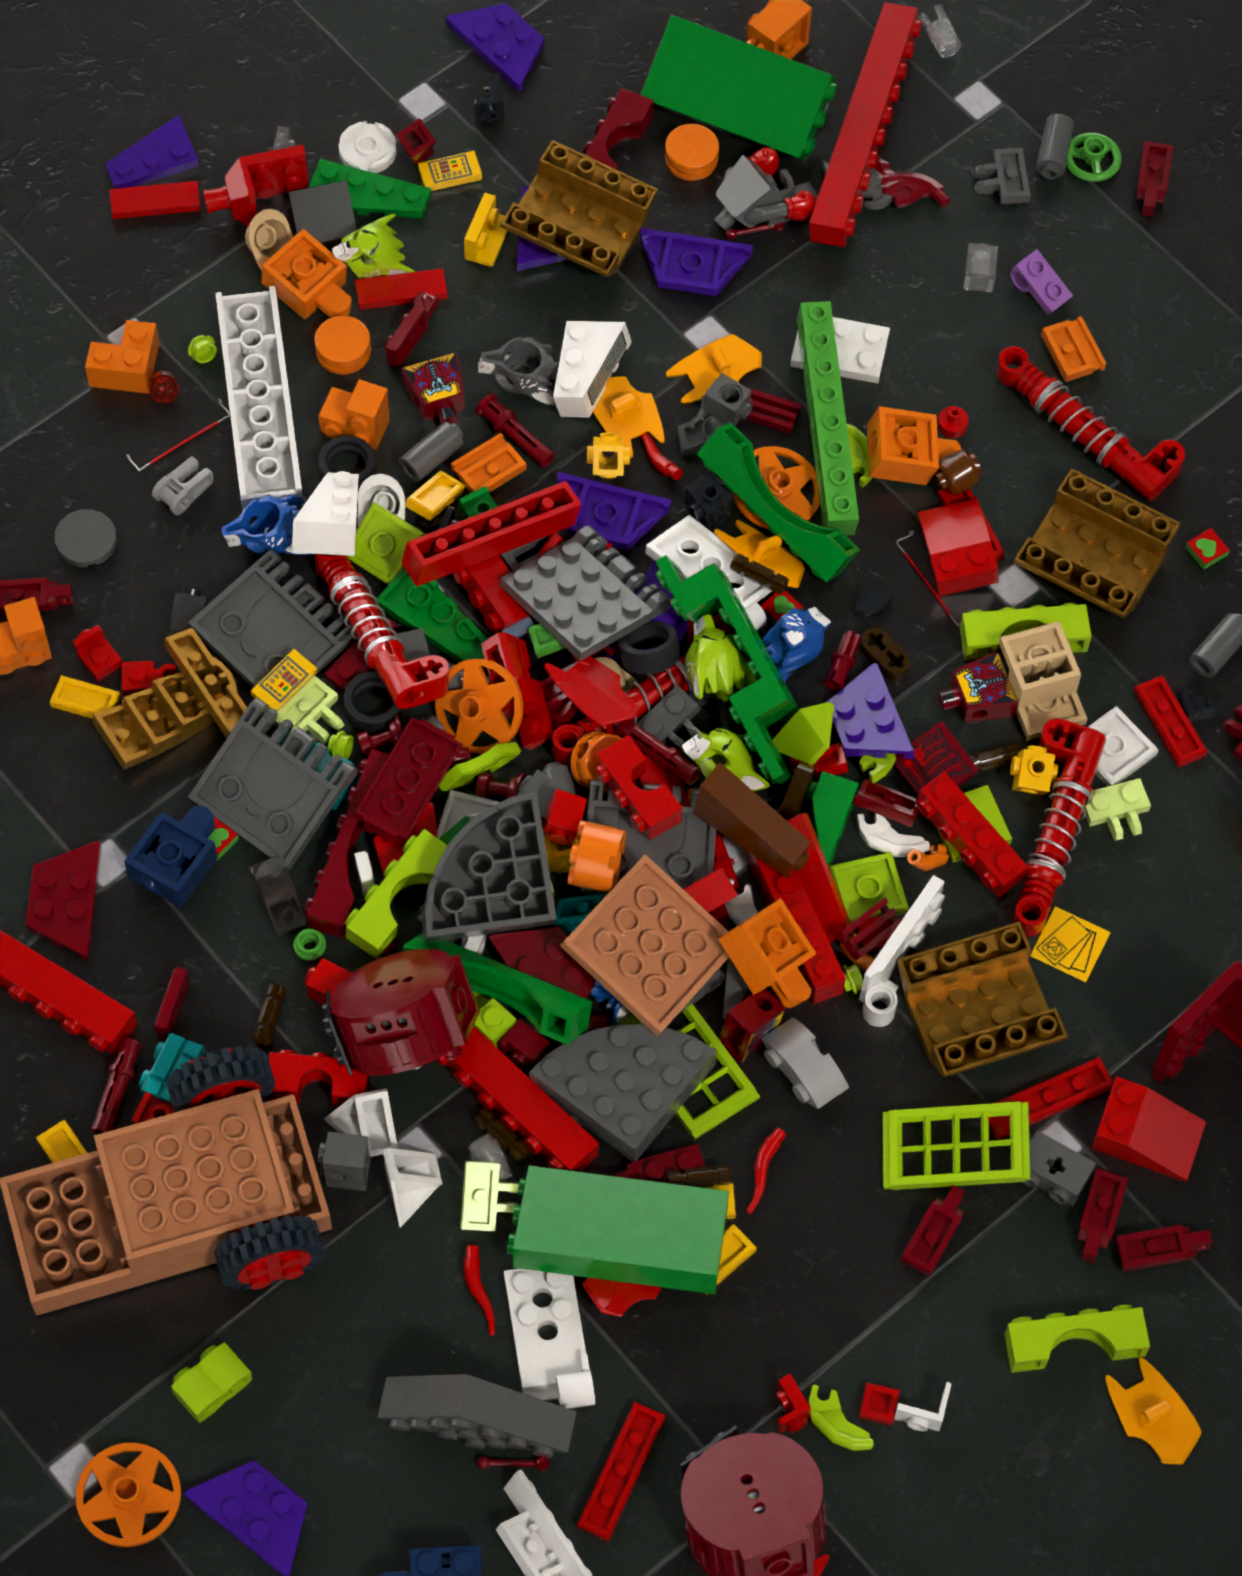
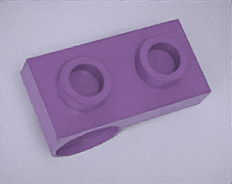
(1041, 281)

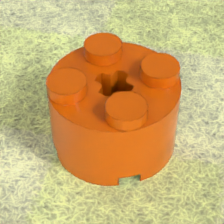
(597, 856)

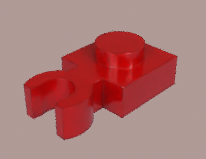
(140, 675)
(832, 761)

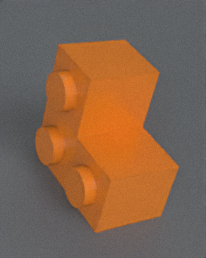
(124, 365)
(356, 413)
(22, 637)

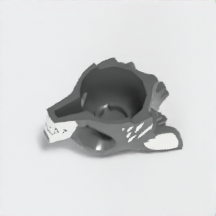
(523, 371)

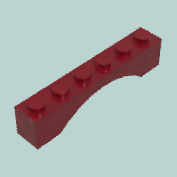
(334, 896)

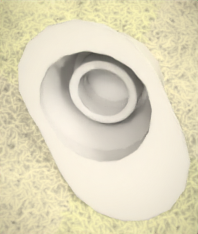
(385, 492)

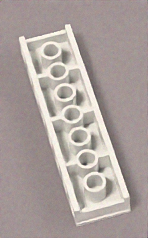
(258, 396)

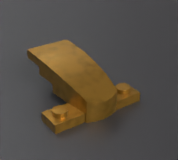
(173, 706)

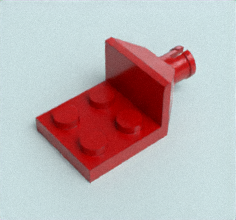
(256, 178)

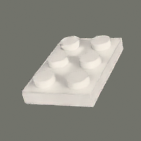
(859, 349)

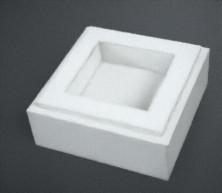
(364, 871)

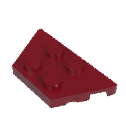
(65, 898)
(542, 957)

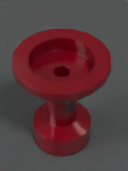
(371, 742)
(486, 785)

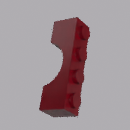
(625, 119)

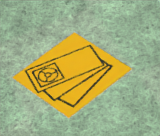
(1070, 944)

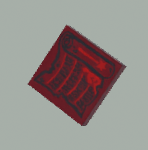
(934, 754)

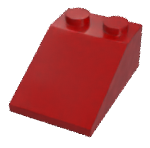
(959, 547)
(1148, 1130)

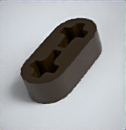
(888, 652)
(797, 791)

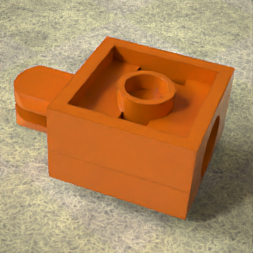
(781, 27)
(308, 277)
(905, 446)
(769, 951)

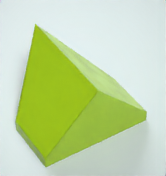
(807, 733)

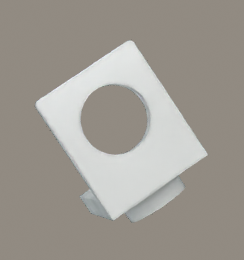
(921, 1419)

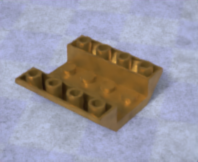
(581, 209)
(1099, 544)
(978, 1000)

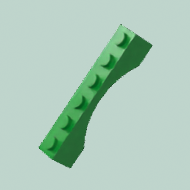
(733, 460)
(548, 1007)

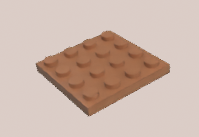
(649, 945)

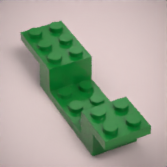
(763, 700)

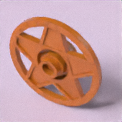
(784, 483)
(481, 705)
(128, 1494)

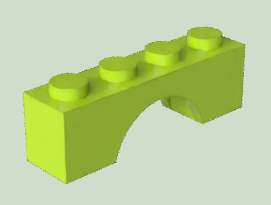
(982, 629)
(374, 925)
(1118, 1332)

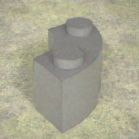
(796, 1054)

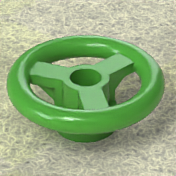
(1092, 152)

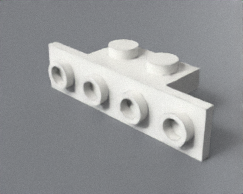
(535, 1536)

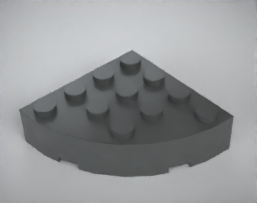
(492, 876)
(625, 1081)
(476, 1412)

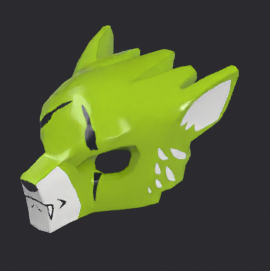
(378, 248)
(715, 661)
(730, 751)

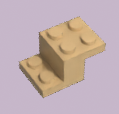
(1043, 677)

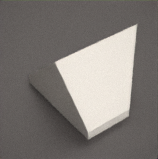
(368, 1116)
(411, 1179)

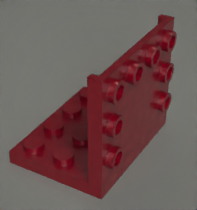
(1215, 1009)

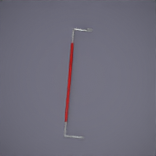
(183, 442)
(924, 579)

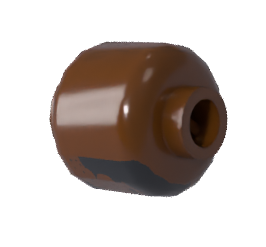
(958, 472)

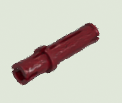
(668, 758)
(119, 1076)

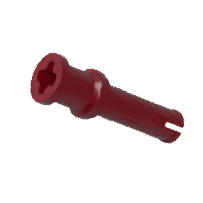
(505, 422)

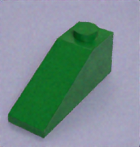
(830, 810)

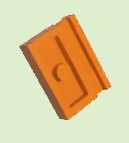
(1073, 349)
(489, 465)

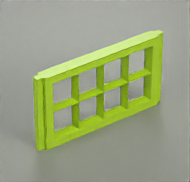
(728, 1106)
(1018, 1141)

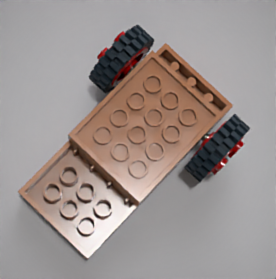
(177, 1193)

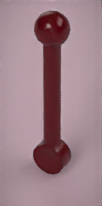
(732, 233)
(541, 1463)

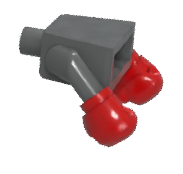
(754, 197)

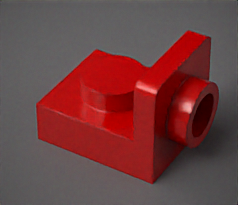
(96, 653)
(791, 1399)

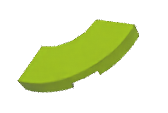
(491, 760)

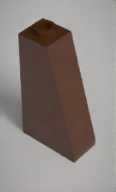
(750, 822)

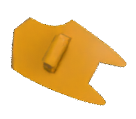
(726, 356)
(628, 412)
(765, 551)
(1156, 1415)

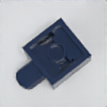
(174, 855)
(443, 1562)

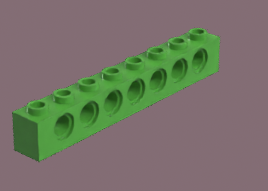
(827, 417)

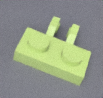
(308, 706)
(1118, 802)
(481, 1196)

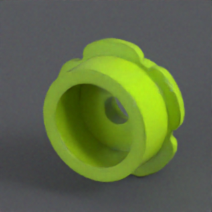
(202, 349)
(341, 744)
(853, 978)

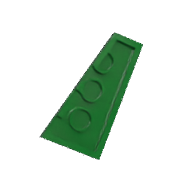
(373, 191)
(435, 613)

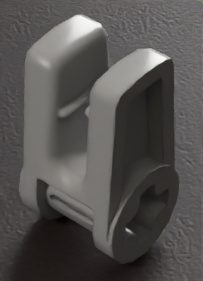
(179, 489)

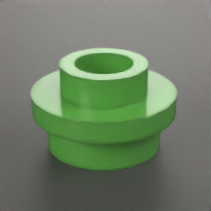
(307, 936)

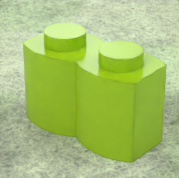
(211, 1381)

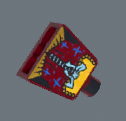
(435, 388)
(980, 691)
(750, 1022)

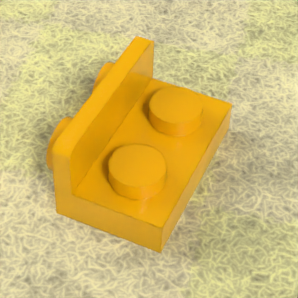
(485, 234)

